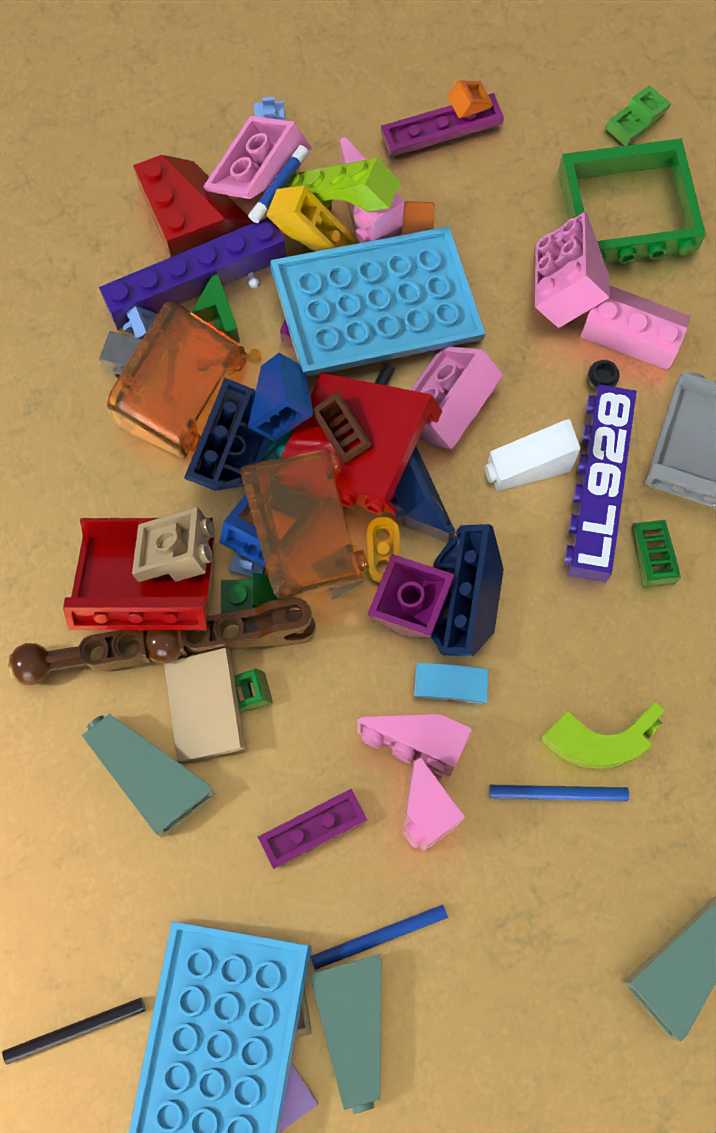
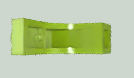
(591, 750)

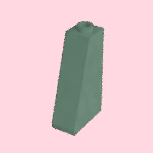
(149, 777)
(679, 974)
(351, 1021)

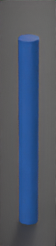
(559, 792)
(379, 937)

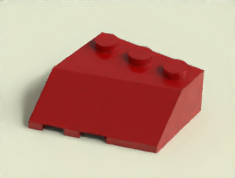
(182, 206)

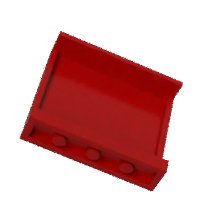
(392, 423)
(112, 599)

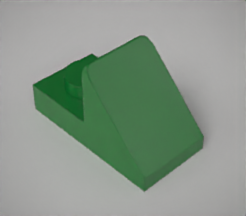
(214, 307)
(246, 593)

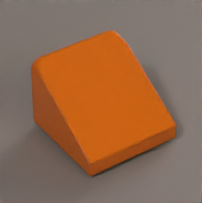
(469, 98)
(418, 216)

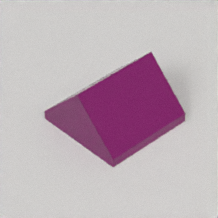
(410, 597)

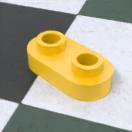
(378, 550)

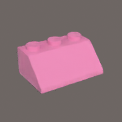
(637, 328)
(460, 385)
(429, 809)

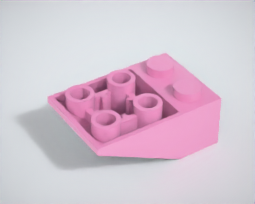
(569, 272)
(426, 736)

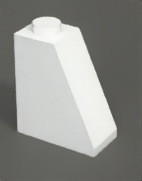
(534, 457)

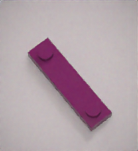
(437, 127)

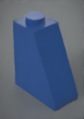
(280, 398)

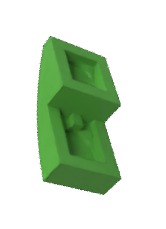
(638, 116)

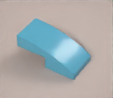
(451, 682)

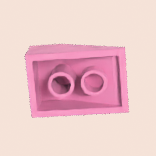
(256, 157)
(372, 224)

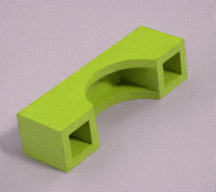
(361, 182)

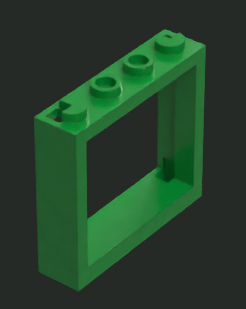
(632, 159)

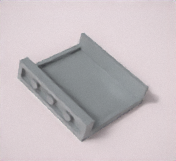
(687, 442)

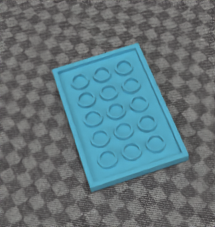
(376, 301)
(221, 1033)

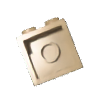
(173, 546)

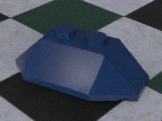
(227, 440)
(420, 503)
(474, 596)

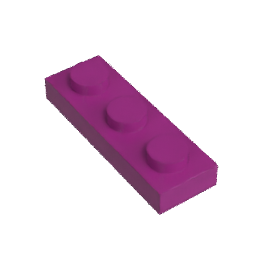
(312, 828)

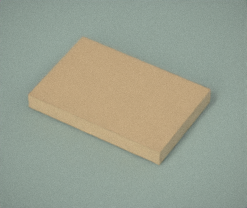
(204, 706)

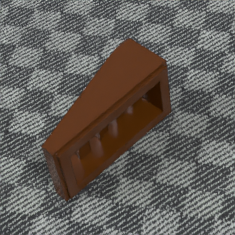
(329, 408)

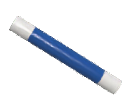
(279, 182)

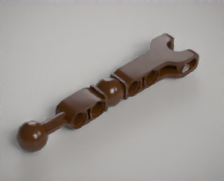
(259, 626)

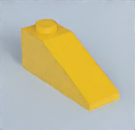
(307, 219)

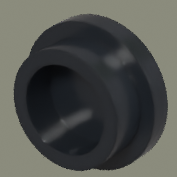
(603, 373)

